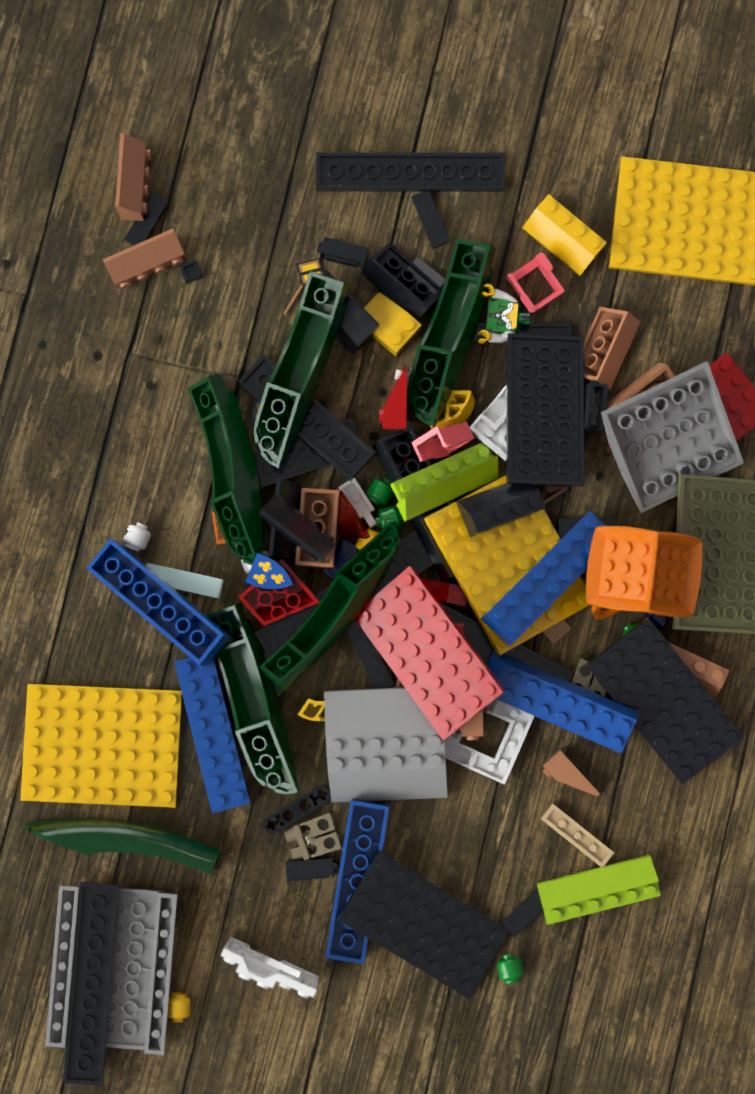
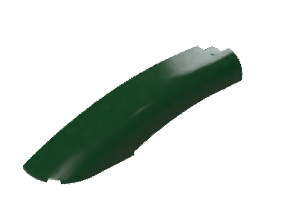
(450, 330)
(299, 366)
(232, 466)
(335, 612)
(254, 703)
(117, 835)

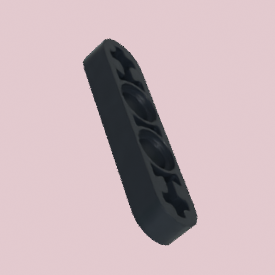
(295, 807)

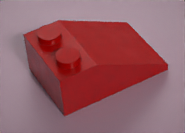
(395, 407)

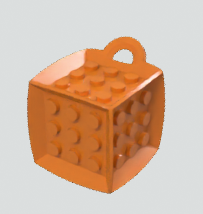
(643, 572)

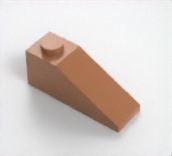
(564, 771)

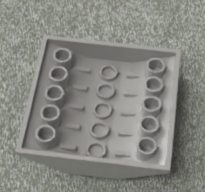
(671, 433)
(381, 747)

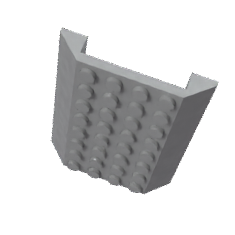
(139, 969)

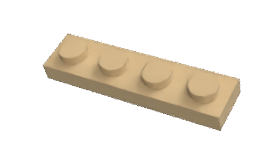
(577, 835)

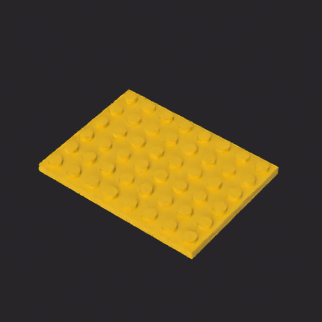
(684, 221)
(499, 559)
(101, 745)

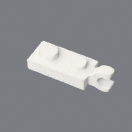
(359, 501)

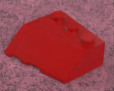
(275, 604)

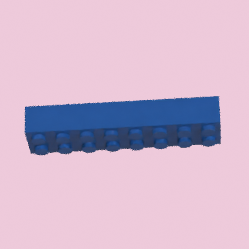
(543, 583)
(158, 602)
(563, 702)
(213, 734)
(362, 840)

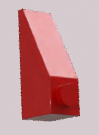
(446, 592)

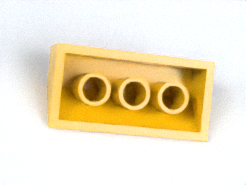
(564, 235)

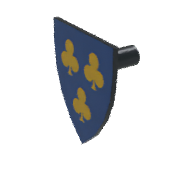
(268, 573)

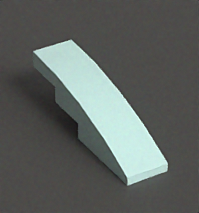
(189, 581)

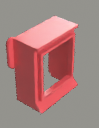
(545, 267)
(448, 441)

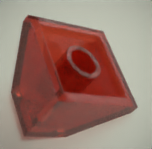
(349, 522)

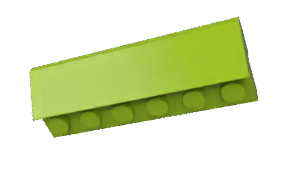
(445, 480)
(598, 889)

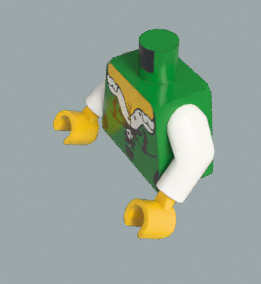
(503, 316)

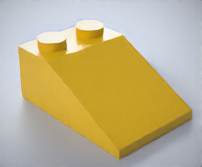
(395, 326)

